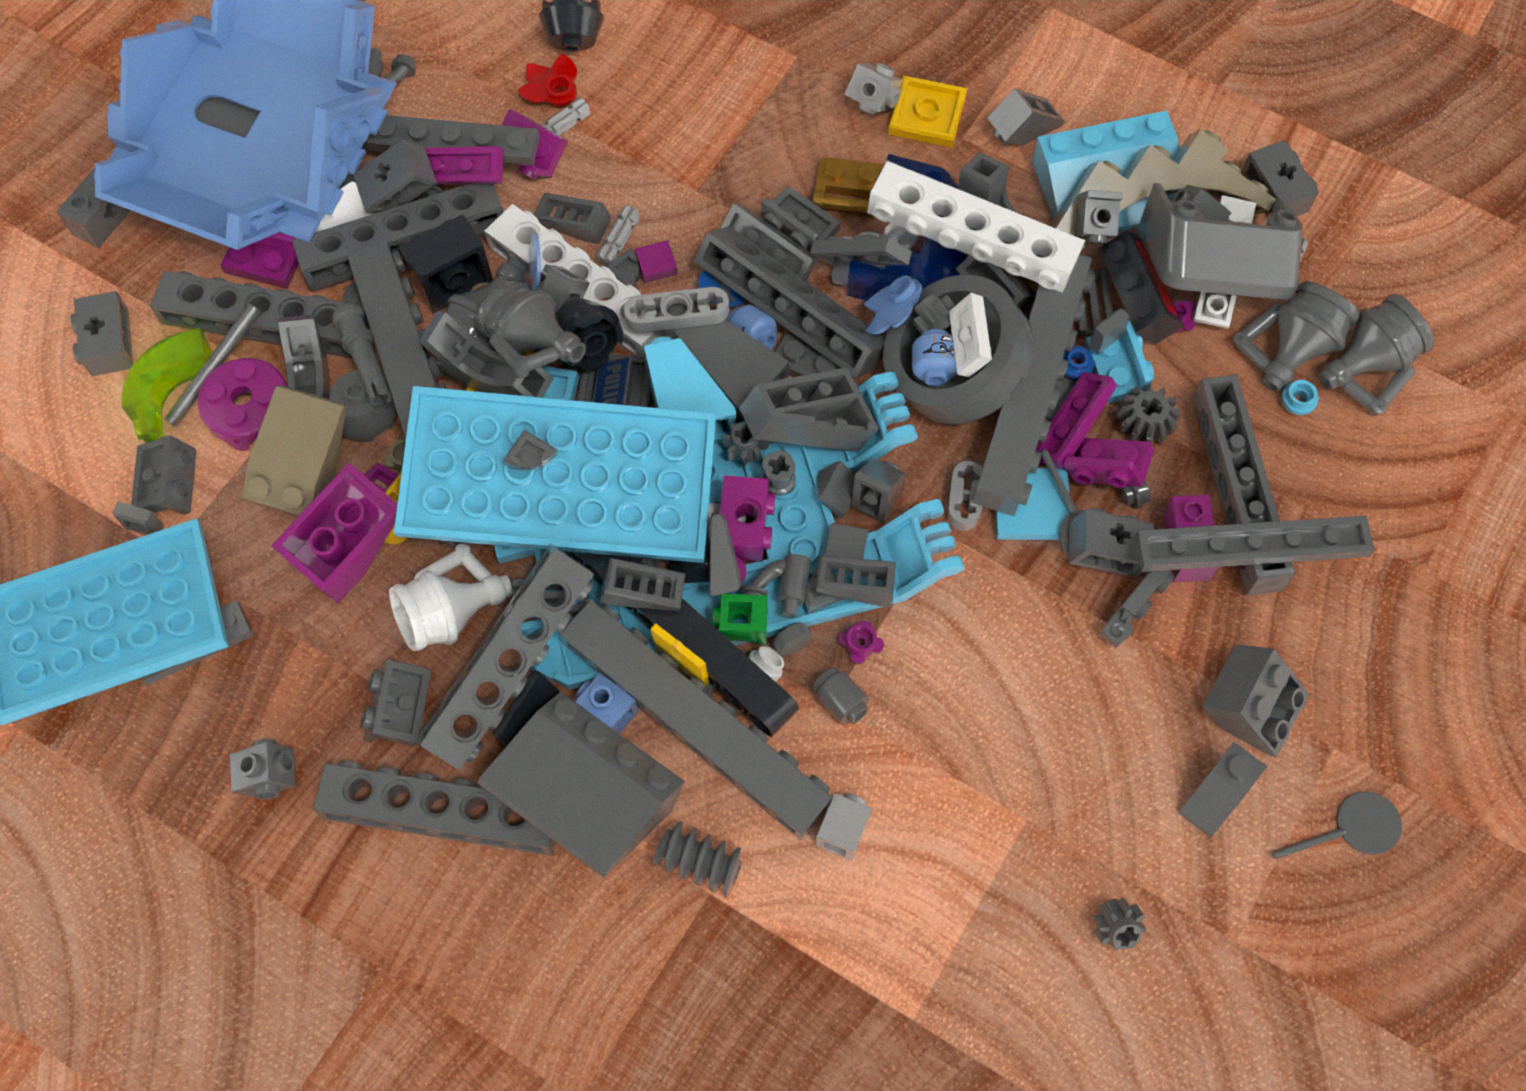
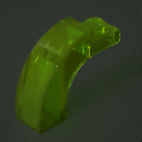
(158, 375)

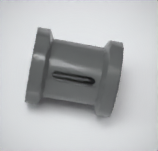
(780, 462)

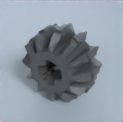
(1161, 411)

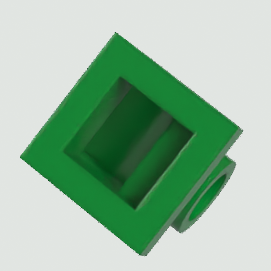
(742, 606)

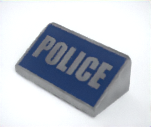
(614, 382)

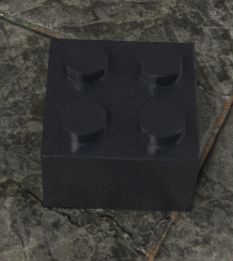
(446, 262)

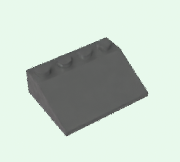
(582, 784)

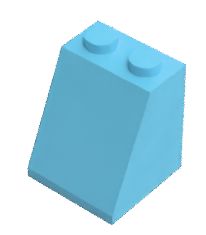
(683, 383)

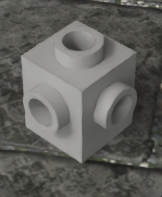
(874, 87)

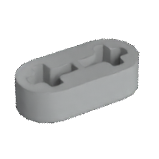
(958, 494)

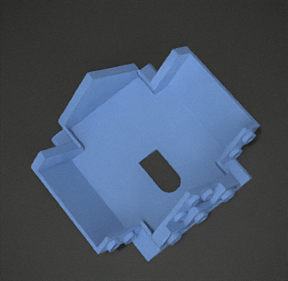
(289, 61)

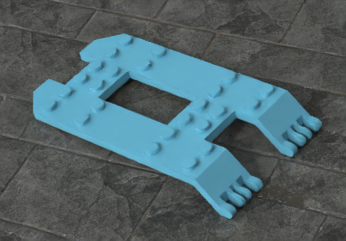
(798, 527)

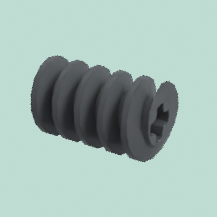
(700, 858)

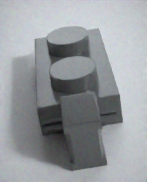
(1135, 606)

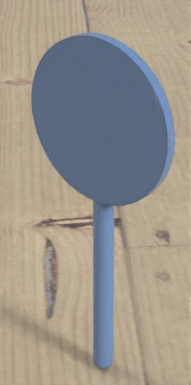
(535, 264)

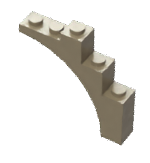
(1195, 164)

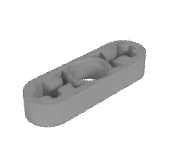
(686, 297)

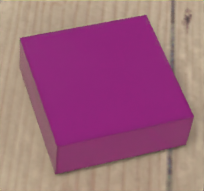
(656, 261)

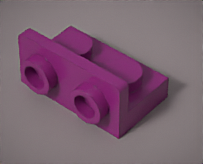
(549, 147)
(265, 261)
(1110, 462)

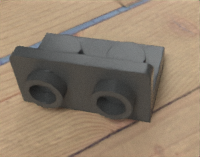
(164, 475)
(396, 703)

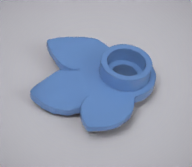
(893, 304)

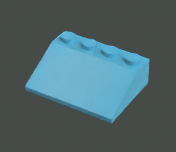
(1065, 156)

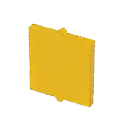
(686, 659)

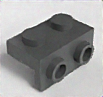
(799, 218)

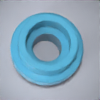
(1301, 389)

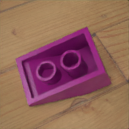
(339, 533)

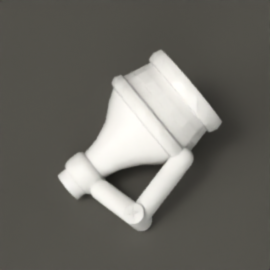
(438, 608)

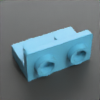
(1123, 363)

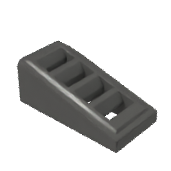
(589, 228)
(723, 563)
(858, 567)
(626, 597)

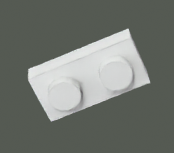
(970, 335)

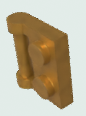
(846, 179)

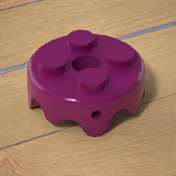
(216, 399)

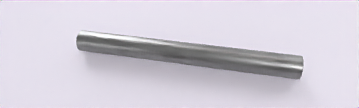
(216, 359)

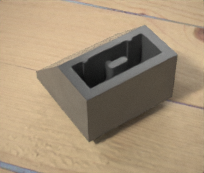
(1256, 698)

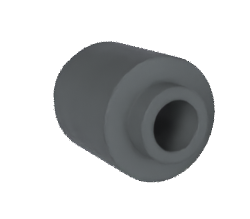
(841, 696)

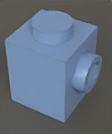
(607, 702)

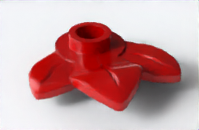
(547, 82)

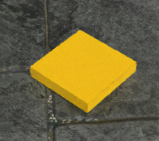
(928, 111)

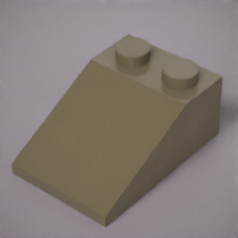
(294, 450)

